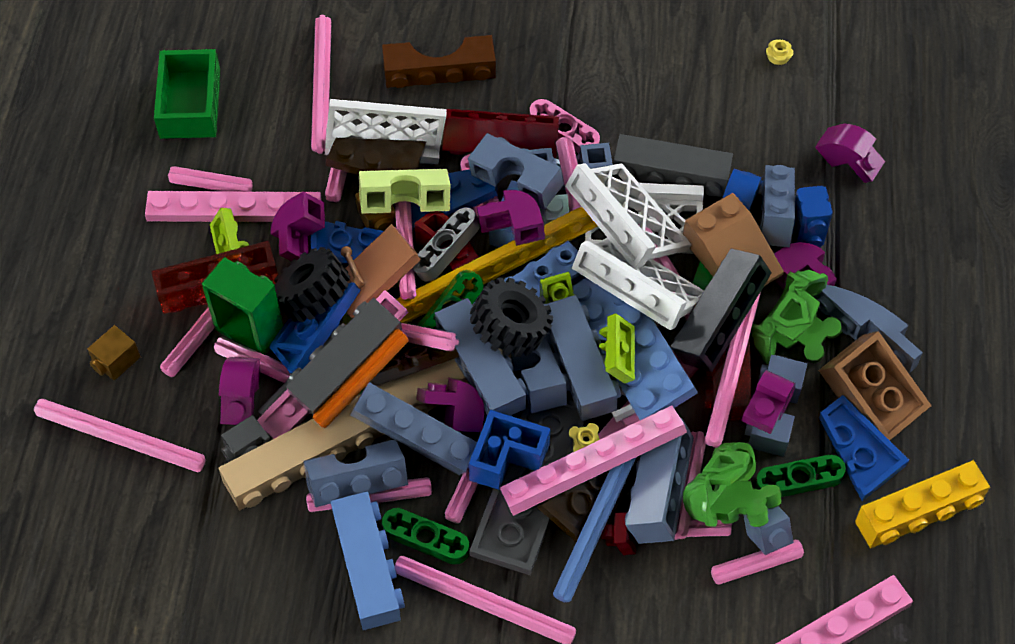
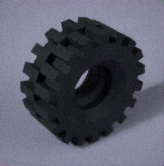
(310, 284)
(523, 306)

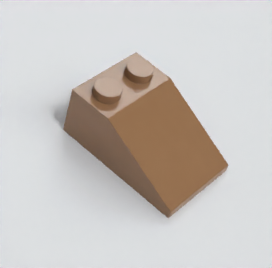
(724, 227)
(876, 384)

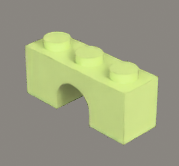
(423, 187)

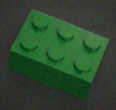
(187, 93)
(243, 305)

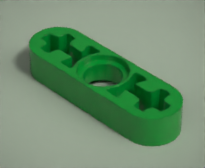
(455, 285)
(824, 479)
(450, 536)

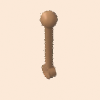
(347, 252)

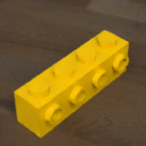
(922, 504)

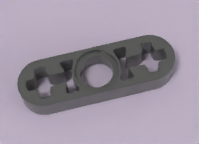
(465, 225)

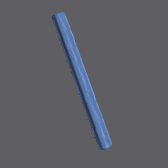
(592, 531)

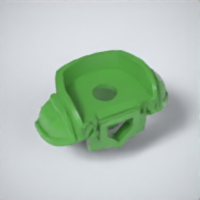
(795, 319)
(733, 492)

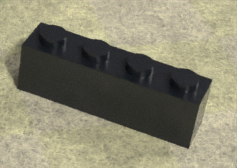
(721, 309)

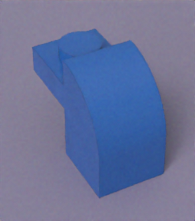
(745, 187)

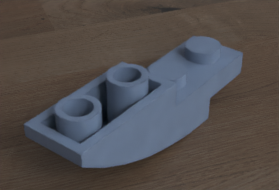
(864, 316)

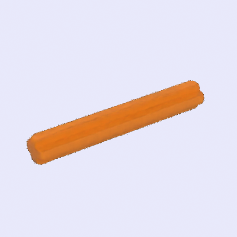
(360, 378)

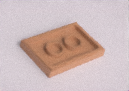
(382, 265)

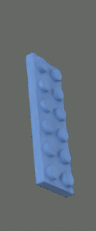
(658, 373)

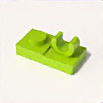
(224, 231)
(619, 348)

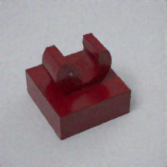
(619, 535)

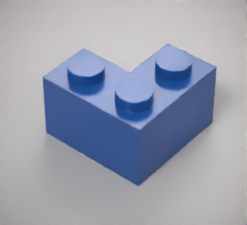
(505, 442)

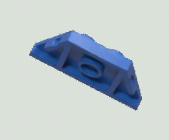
(300, 339)

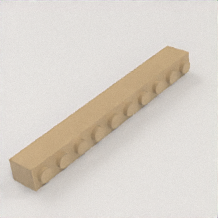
(280, 461)

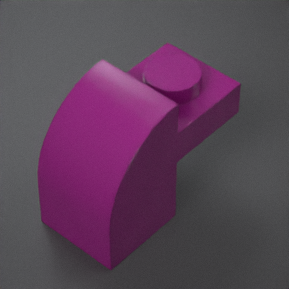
(853, 146)
(516, 211)
(295, 222)
(802, 257)
(237, 388)
(769, 401)
(463, 404)

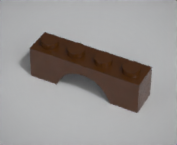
(470, 61)

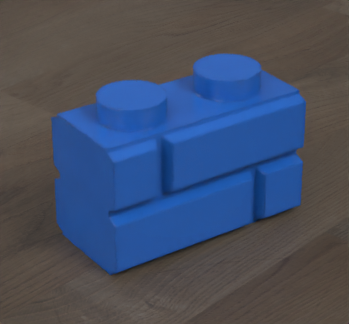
(812, 215)

